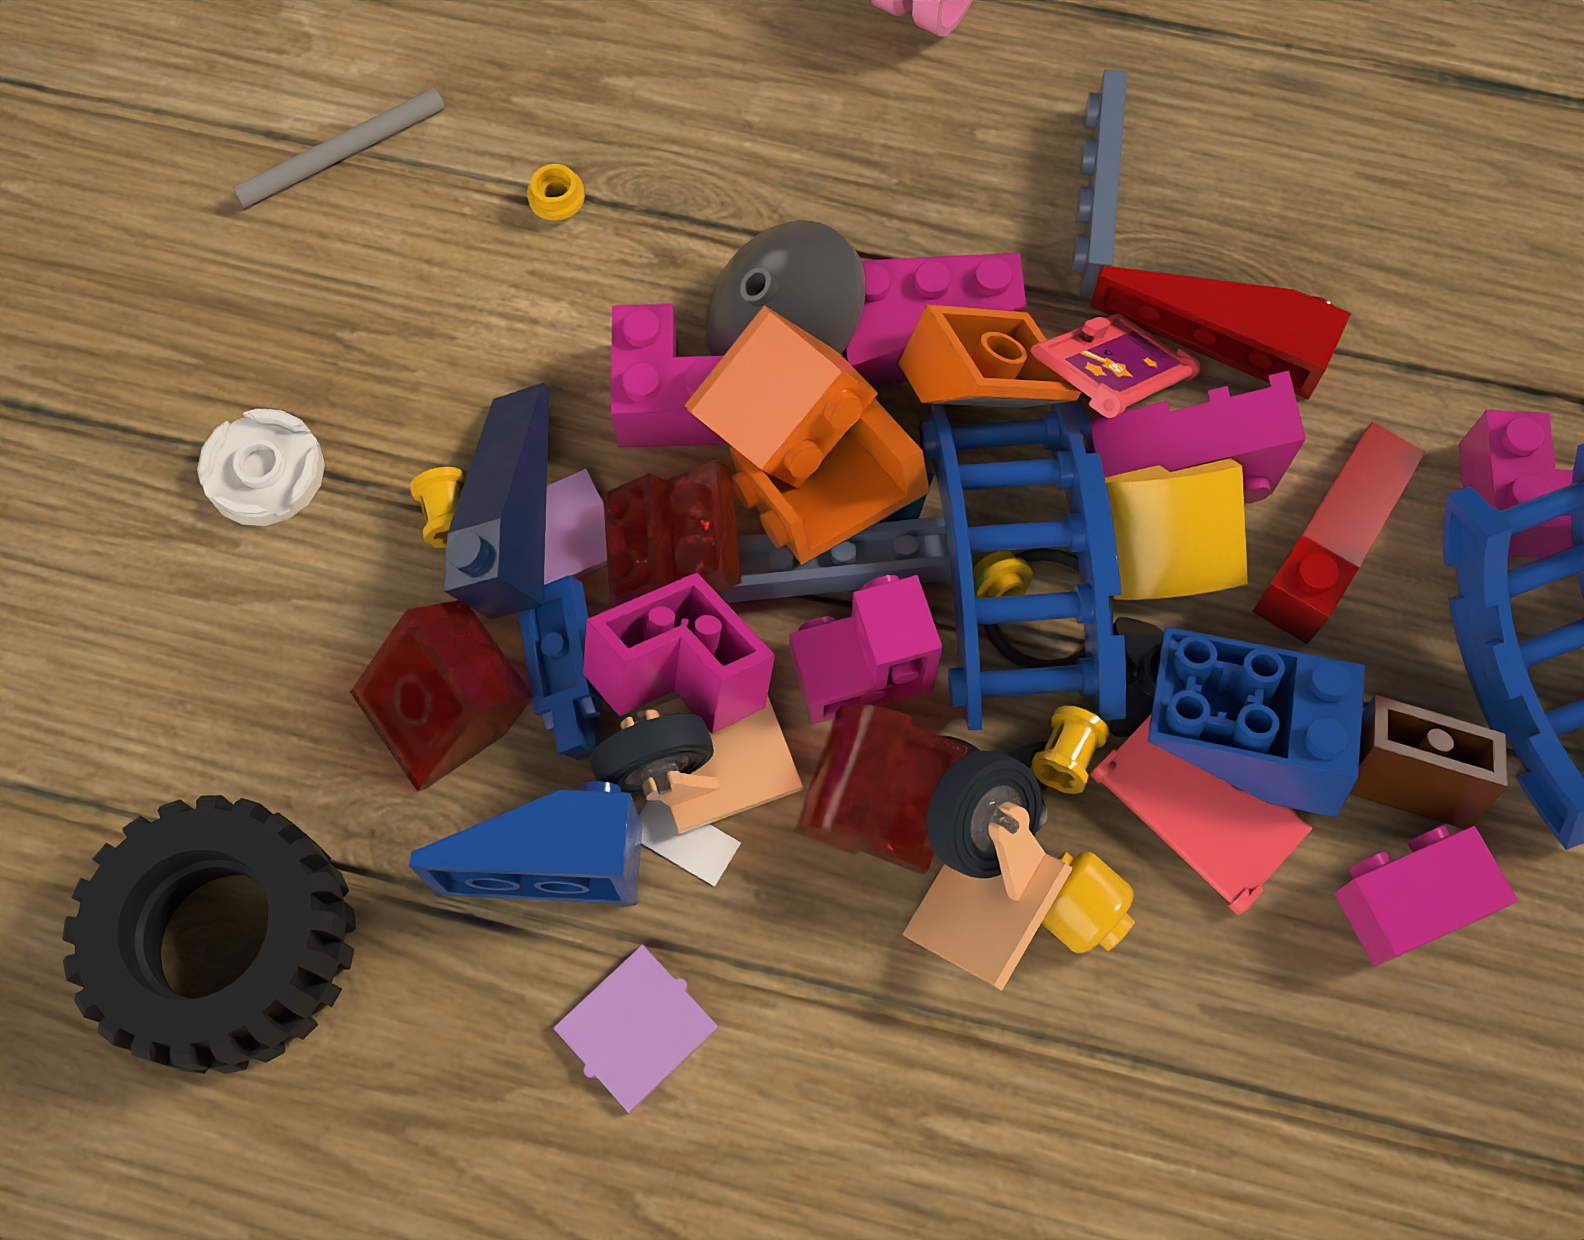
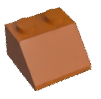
(781, 397)

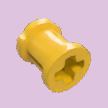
(439, 494)
(1069, 749)

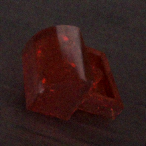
(671, 530)
(877, 786)

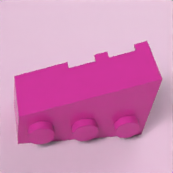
(903, 287)
(1252, 428)

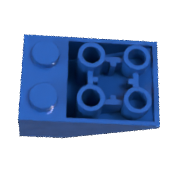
(1261, 718)

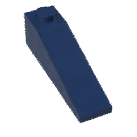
(501, 515)

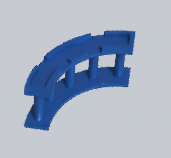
(1085, 530)
(1497, 665)

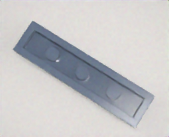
(1102, 162)
(880, 550)

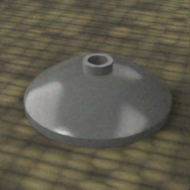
(796, 271)

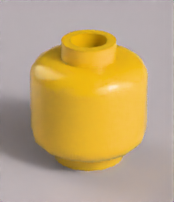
(1090, 905)

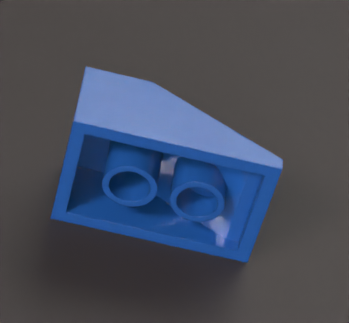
(551, 849)

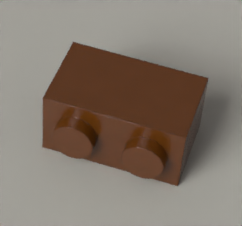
(1429, 763)

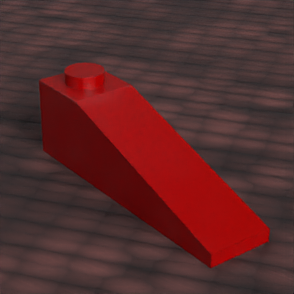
(1232, 322)
(1339, 534)

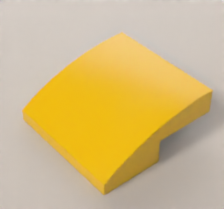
(1179, 530)

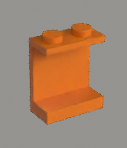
(857, 484)

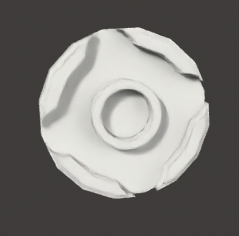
(261, 467)

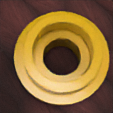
(555, 180)
(1001, 575)

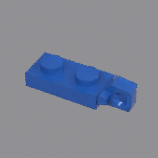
(555, 662)

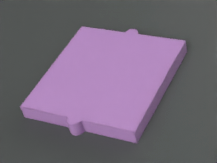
(574, 528)
(636, 1028)

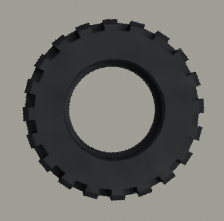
(141, 887)

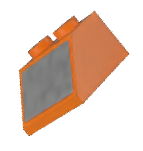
(980, 360)

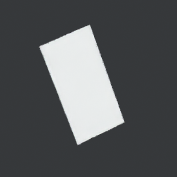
(700, 851)

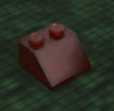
(439, 691)

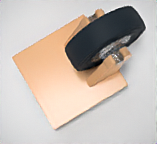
(698, 772)
(994, 870)

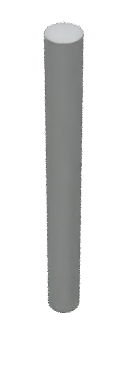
(339, 147)

